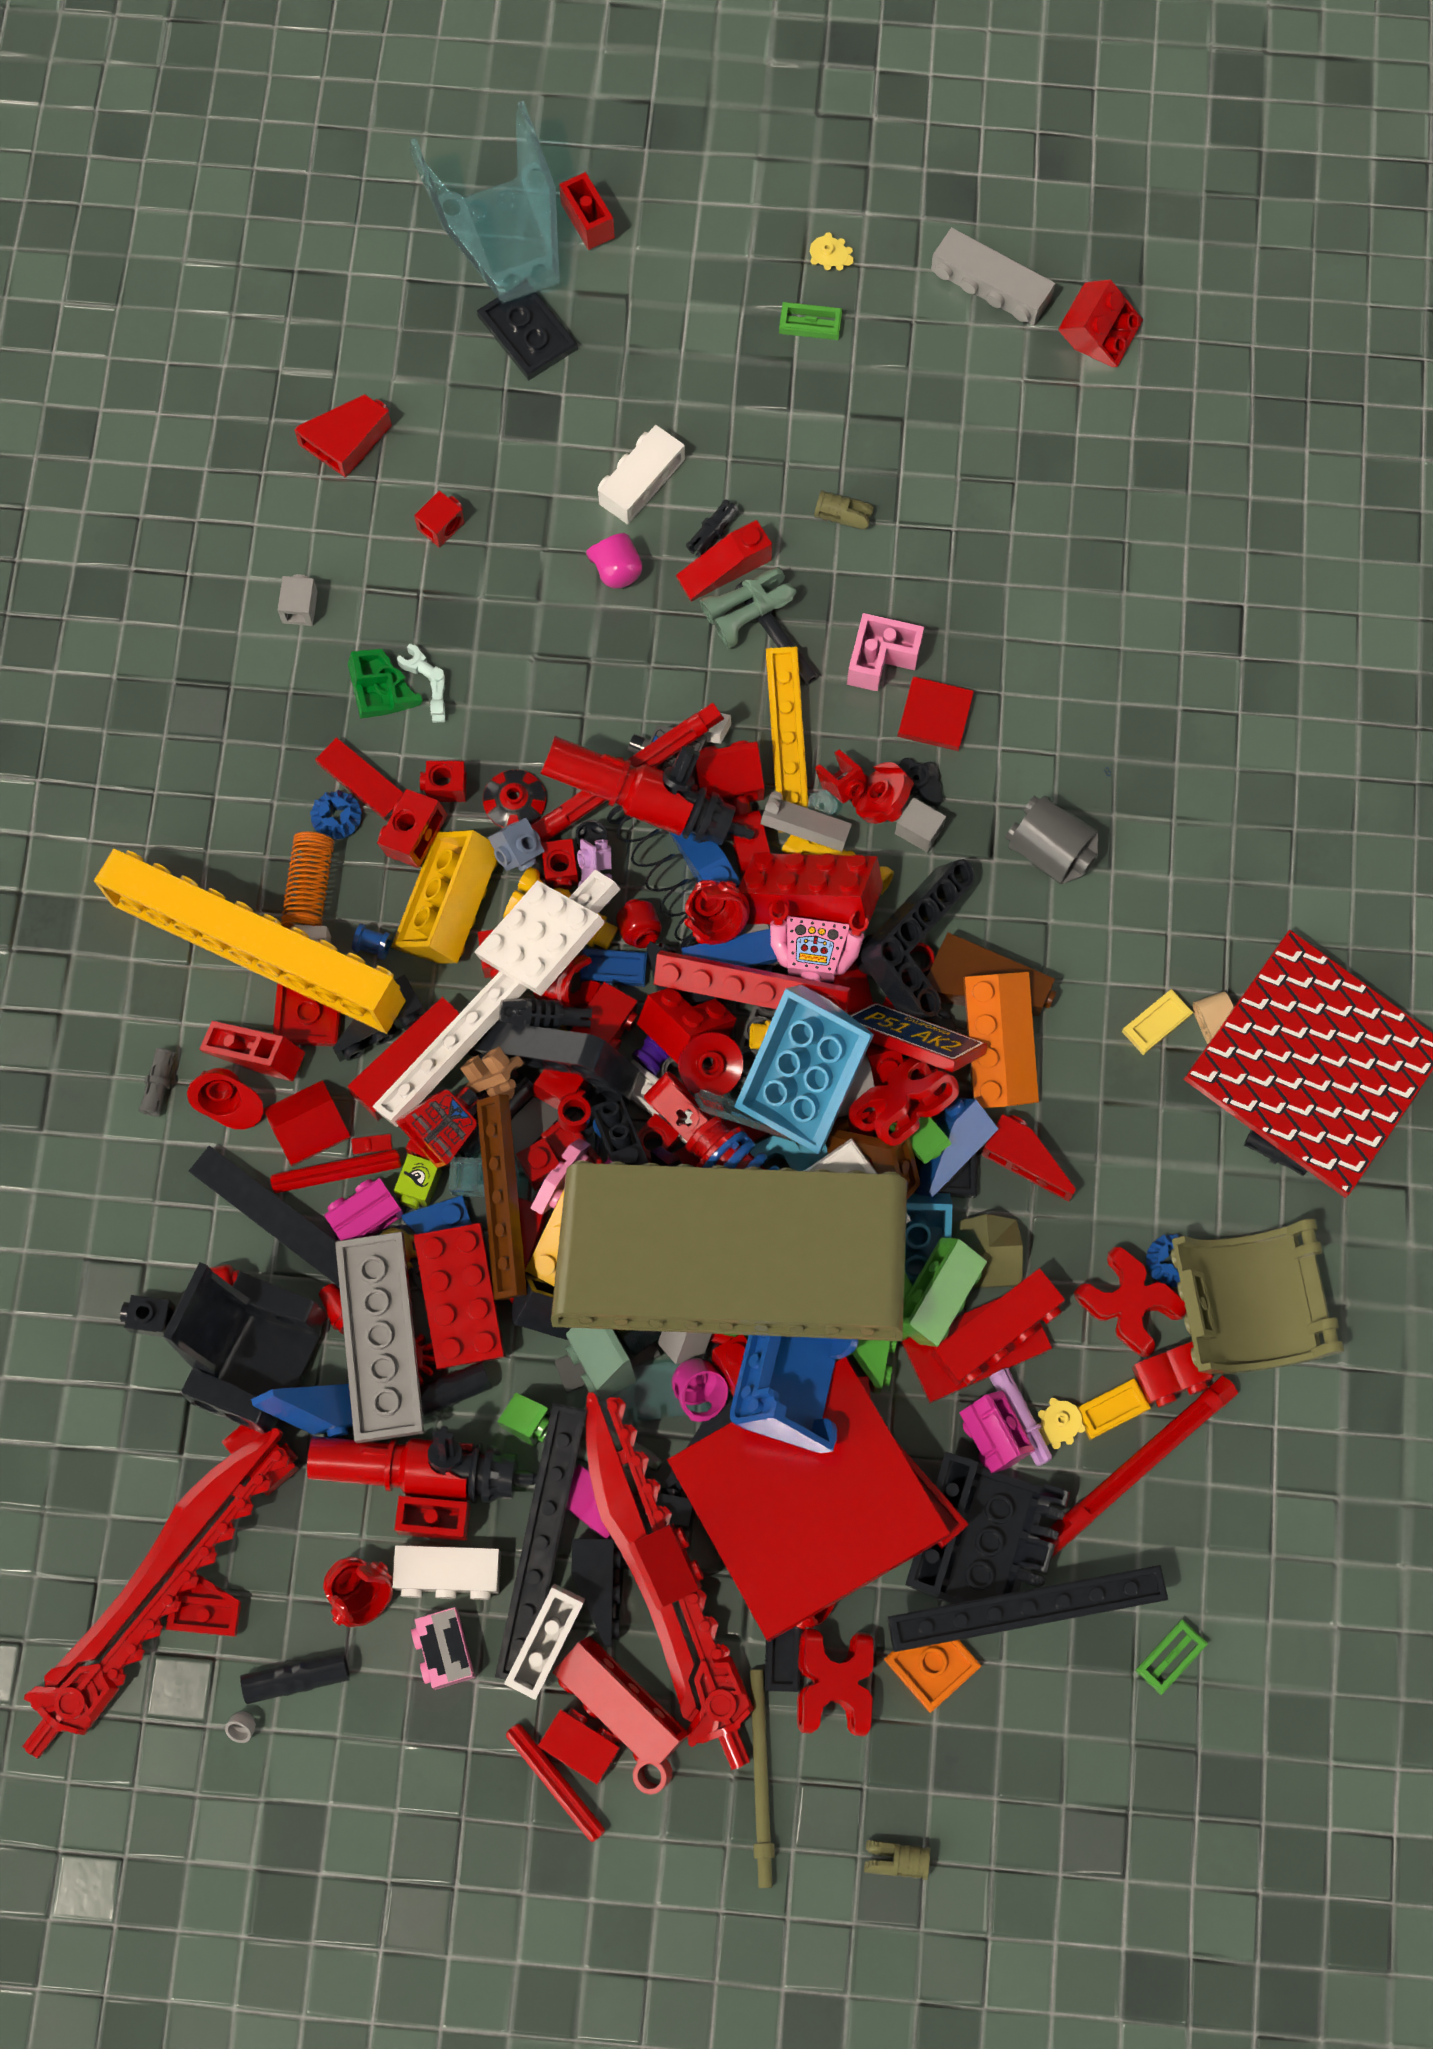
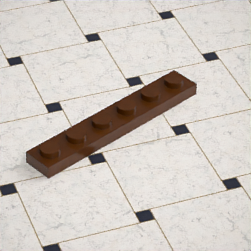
(501, 1197)

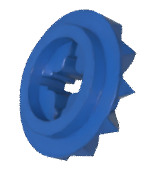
(349, 818)
(1157, 1254)

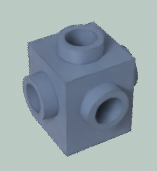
(516, 845)

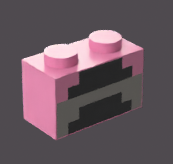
(443, 1649)

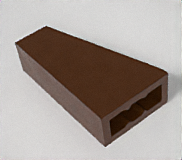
(963, 958)

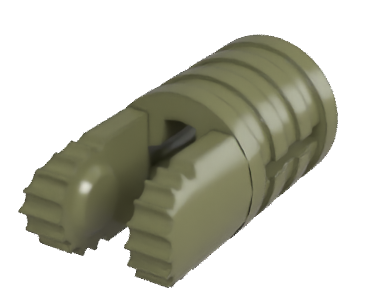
(843, 510)
(907, 1860)

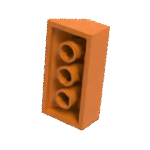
(1002, 1016)

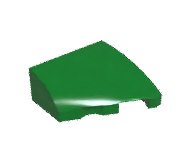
(379, 685)

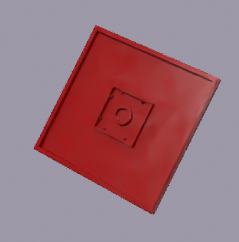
(808, 1523)

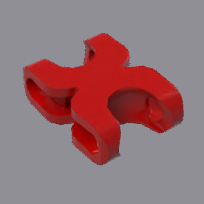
(903, 1101)
(1130, 1301)
(835, 1682)

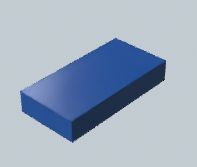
(615, 967)

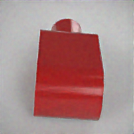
(744, 847)

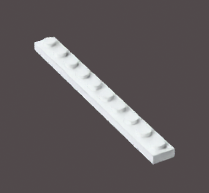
(473, 1022)

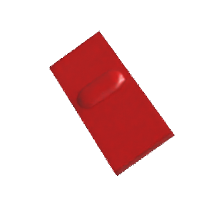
(371, 1144)

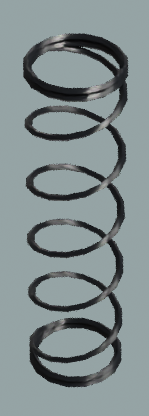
(621, 820)

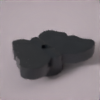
(927, 785)

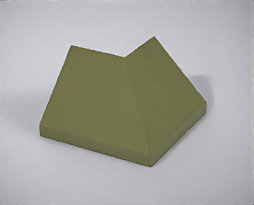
(997, 1242)

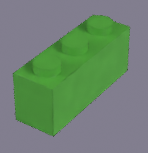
(941, 1291)

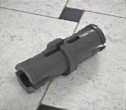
(157, 1082)

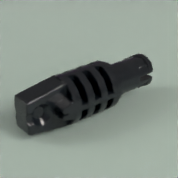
(543, 1013)

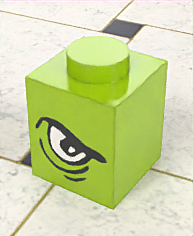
(417, 1182)

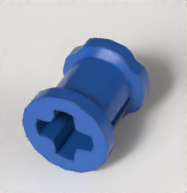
(371, 941)

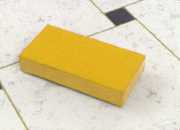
(1113, 1409)

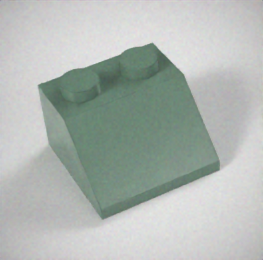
(602, 1359)

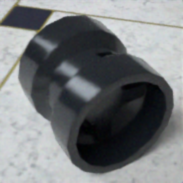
(591, 831)

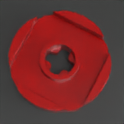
(895, 791)

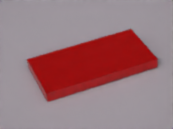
(937, 1383)

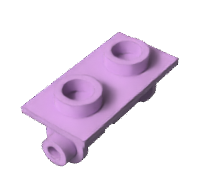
(594, 858)

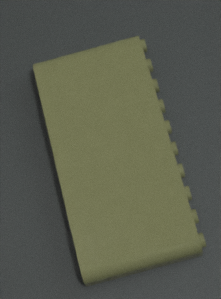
(732, 1251)

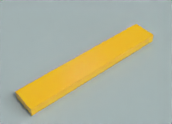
(787, 725)

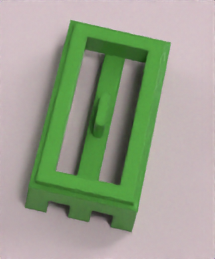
(809, 325)
(1151, 1678)

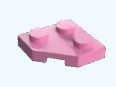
(555, 1181)

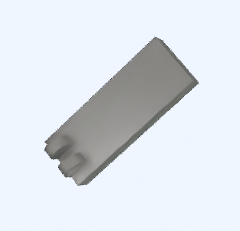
(805, 823)

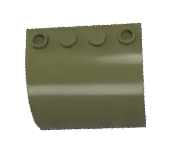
(1255, 1300)

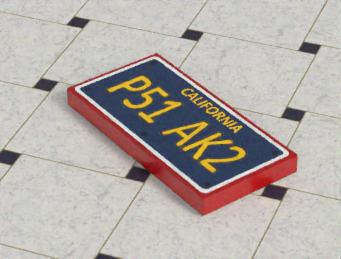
(919, 1037)

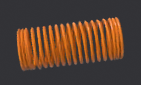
(314, 849)

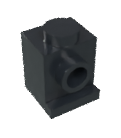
(157, 1321)
(679, 1506)

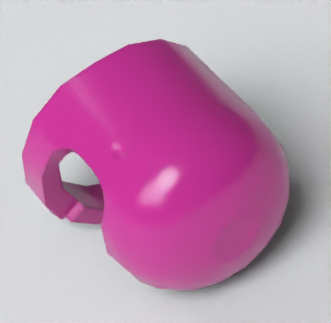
(616, 560)
(709, 1388)

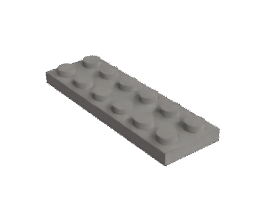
(379, 1337)

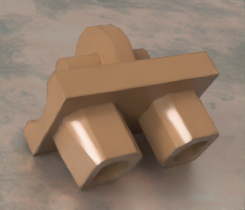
(493, 1076)

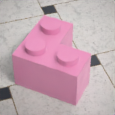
(881, 643)

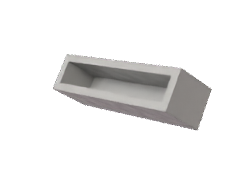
(992, 277)

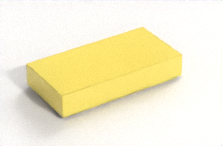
(1157, 1022)

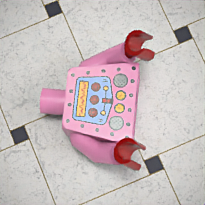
(815, 947)

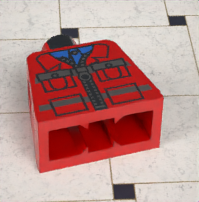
(440, 1124)

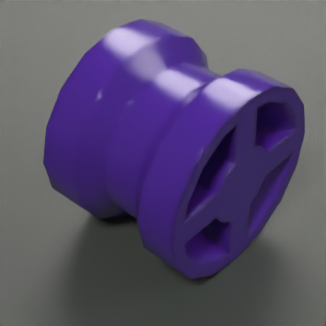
(650, 1056)

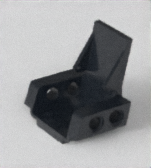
(242, 1343)

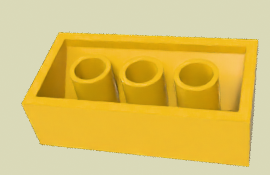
(446, 897)

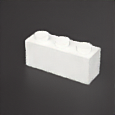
(641, 474)
(446, 1571)
(544, 1641)

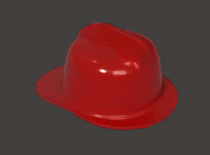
(225, 1099)

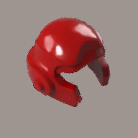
(716, 911)
(561, 987)
(357, 1590)

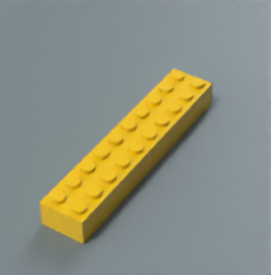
(251, 940)

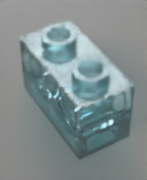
(467, 1177)

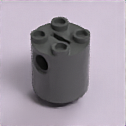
(1054, 840)

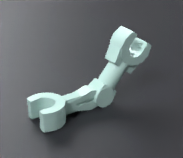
(435, 676)

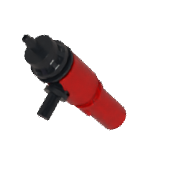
(647, 793)
(420, 1467)

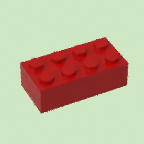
(812, 886)
(459, 1296)

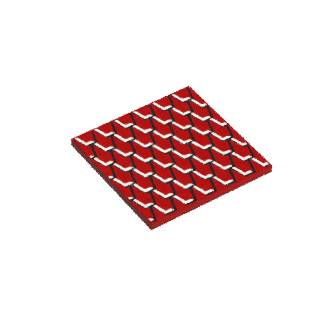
(1315, 1063)

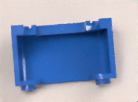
(786, 1389)

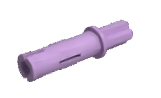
(1004, 1381)

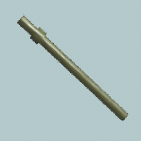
(764, 1849)

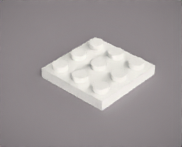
(539, 937)

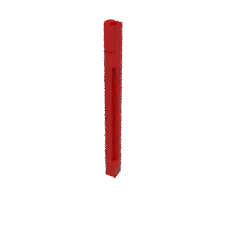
(652, 755)
(1085, 1512)

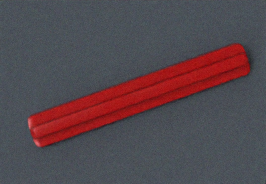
(335, 1171)
(555, 1782)

